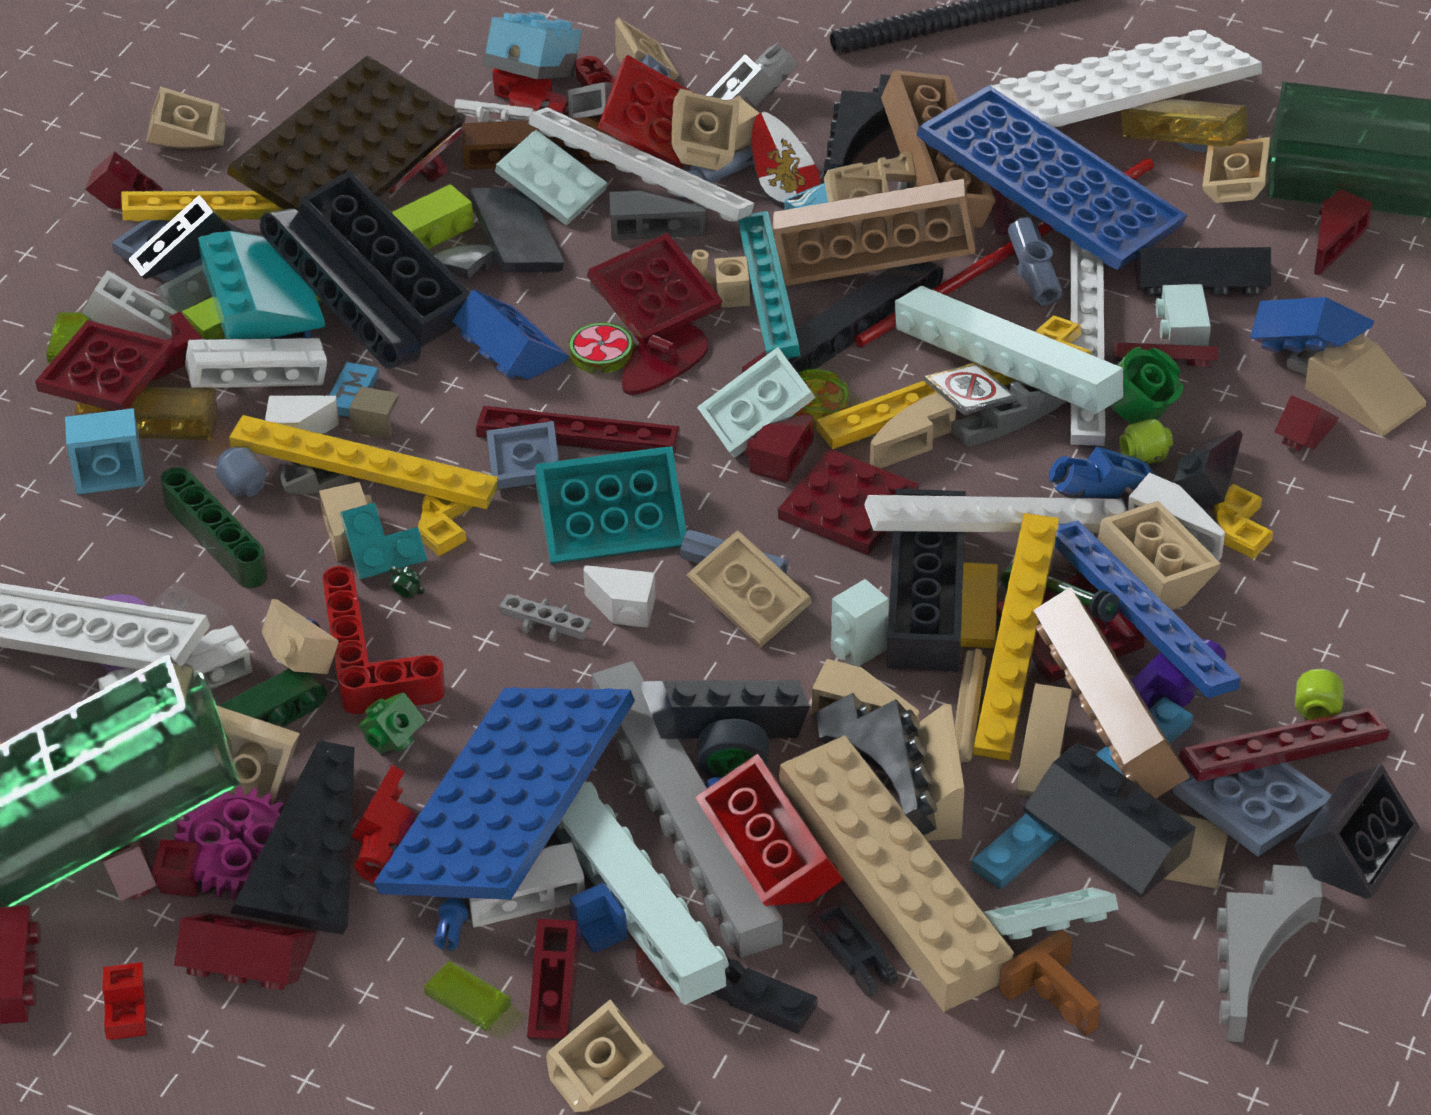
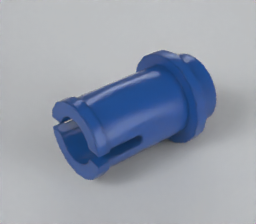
(452, 915)

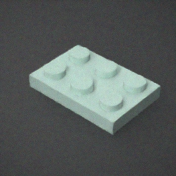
(551, 177)
(757, 397)
(1052, 912)

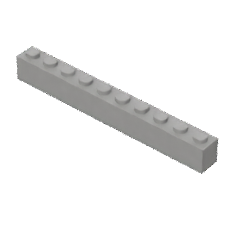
(671, 790)

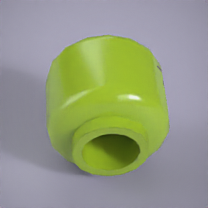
(1146, 441)
(1319, 694)

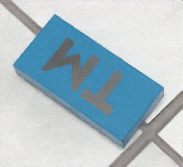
(349, 383)

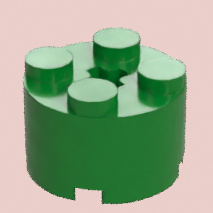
(1148, 385)

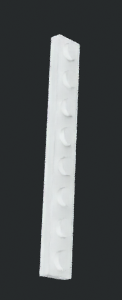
(636, 161)
(982, 513)

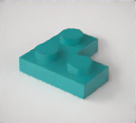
(372, 550)

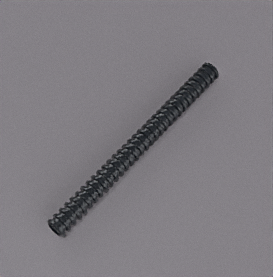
(931, 21)

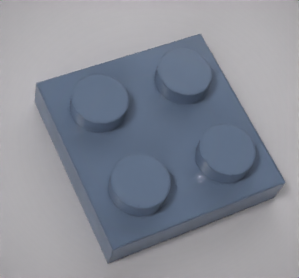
(518, 449)

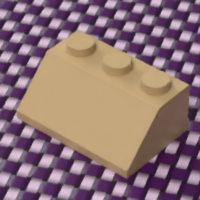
(1159, 552)
(258, 752)
(944, 767)

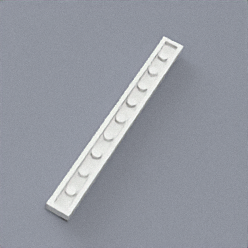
(1088, 311)

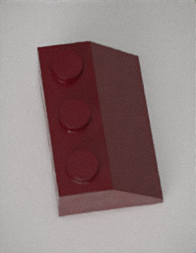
(242, 949)

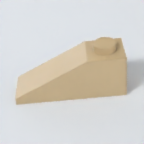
(297, 640)
(842, 679)

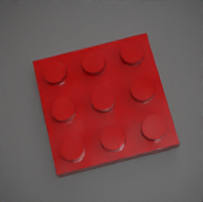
(642, 110)

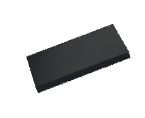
(515, 230)

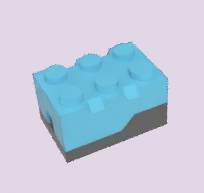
(532, 45)

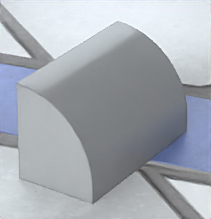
(589, 100)

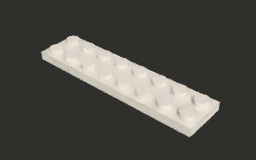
(95, 628)

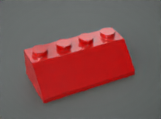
(768, 836)

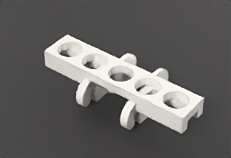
(482, 111)

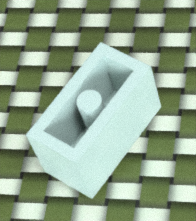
(1183, 315)
(859, 623)

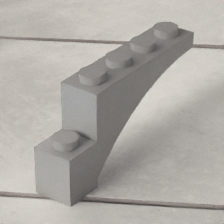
(1253, 933)

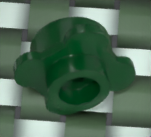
(405, 582)

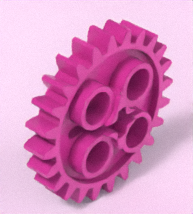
(234, 840)

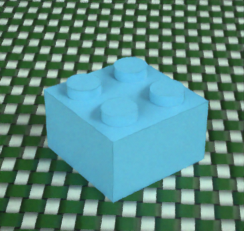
(104, 451)

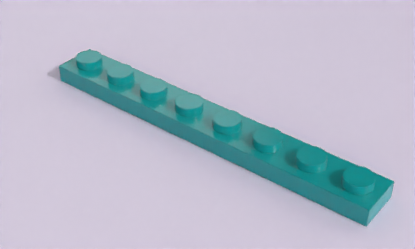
(768, 285)

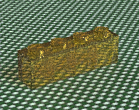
(1186, 122)
(170, 413)

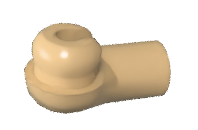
(700, 261)

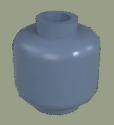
(241, 472)

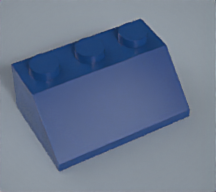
(1306, 324)
(507, 337)

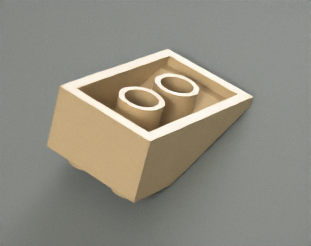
(1363, 385)

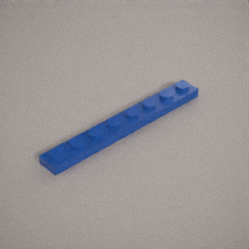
(1146, 611)

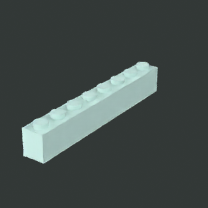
(1010, 349)
(652, 911)

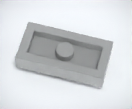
(185, 290)

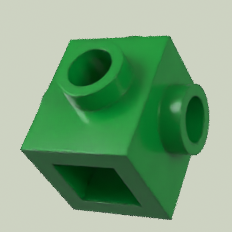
(391, 723)

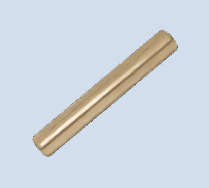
(969, 703)

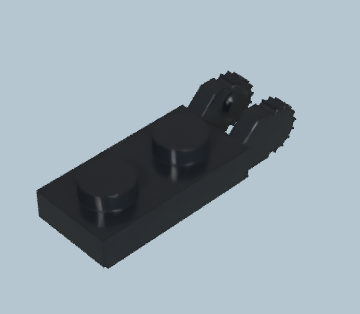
(852, 946)
(766, 997)

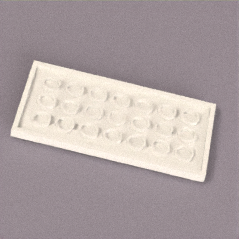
(1129, 78)

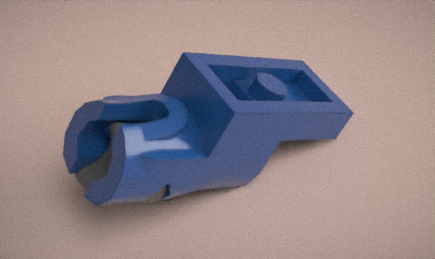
(1100, 476)

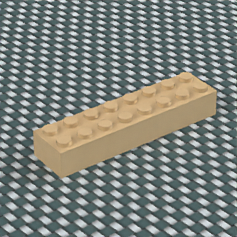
(895, 873)

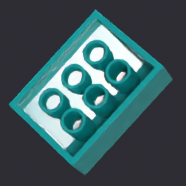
(256, 288)
(610, 505)

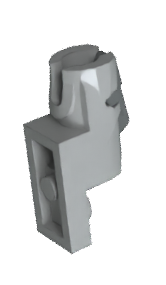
(756, 78)

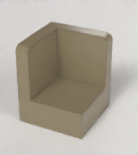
(372, 411)

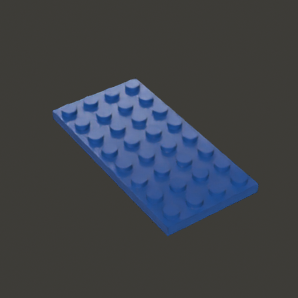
(1052, 176)
(505, 793)

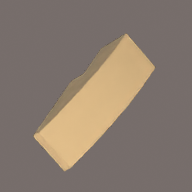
(912, 431)
(1043, 735)

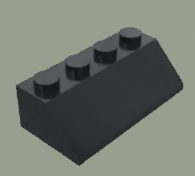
(1212, 267)
(687, 707)
(1110, 820)
(1358, 833)

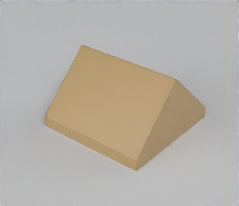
(638, 44)

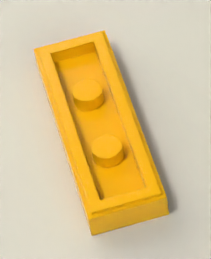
(979, 605)

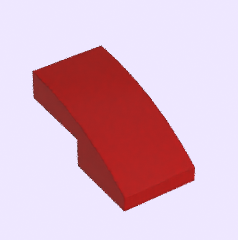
(124, 1001)

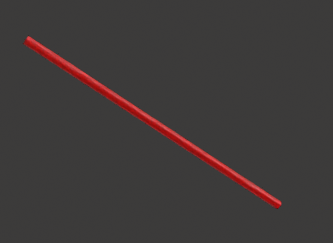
(978, 268)

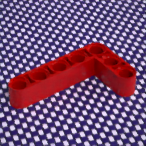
(366, 682)

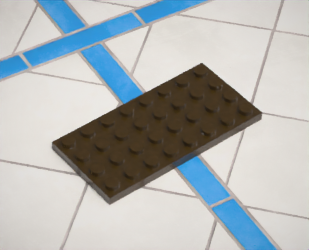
(359, 123)

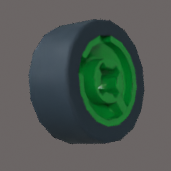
(729, 745)

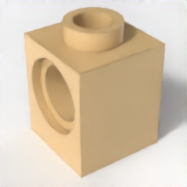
(732, 281)

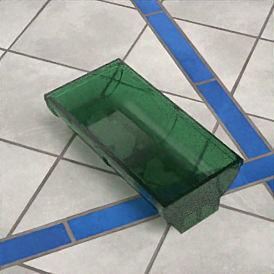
(1352, 143)
(108, 775)

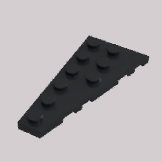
(306, 859)

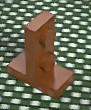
(1044, 969)

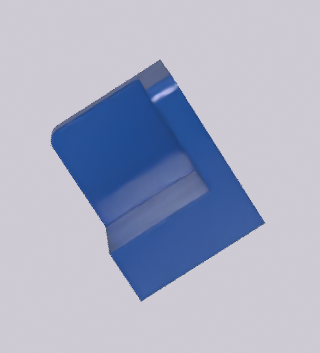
(599, 917)

